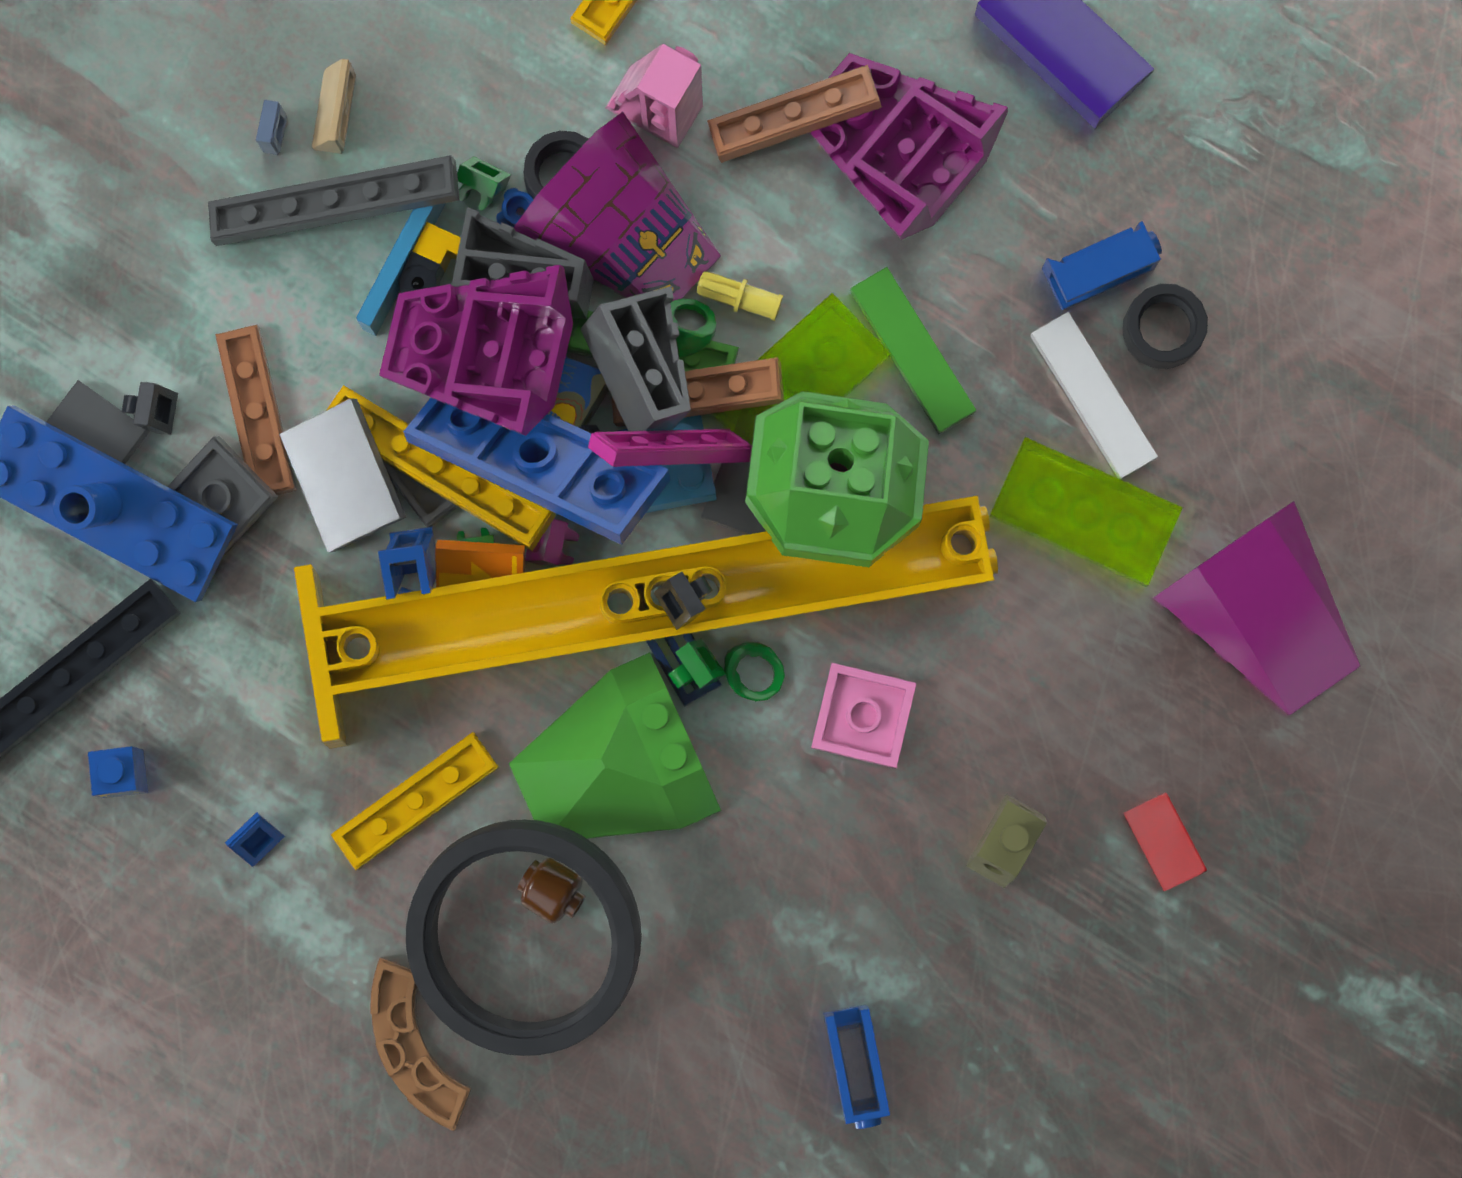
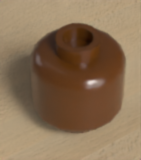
(551, 890)

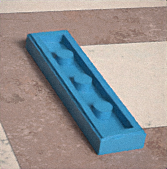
(387, 283)

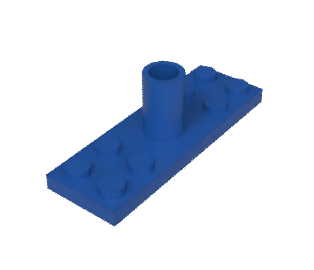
(544, 467)
(110, 505)

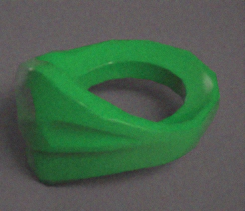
(692, 341)
(753, 649)

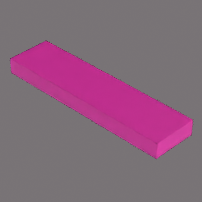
(670, 447)

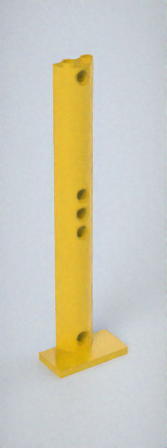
(568, 611)

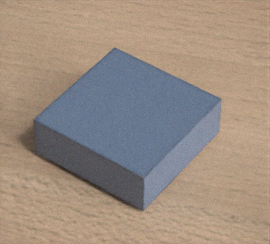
(271, 127)

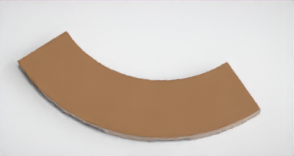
(404, 1050)

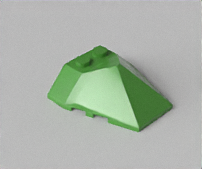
(616, 761)

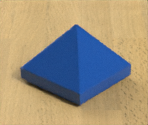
(254, 839)

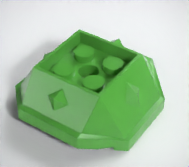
(829, 512)

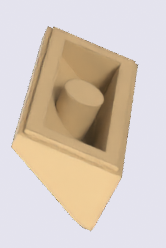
(334, 107)

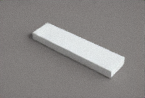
(1093, 396)

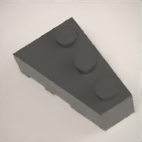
(497, 250)
(640, 359)

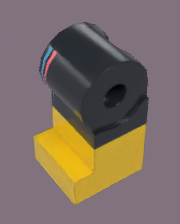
(429, 258)

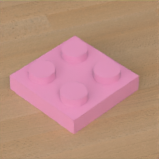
(863, 715)

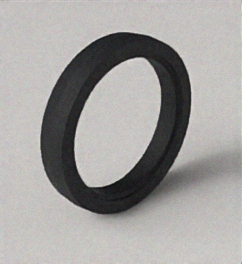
(459, 1010)

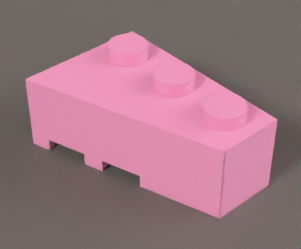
(661, 93)

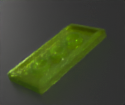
(819, 355)
(1086, 512)

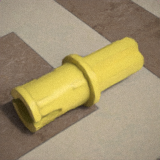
(739, 295)

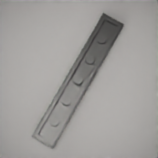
(333, 200)

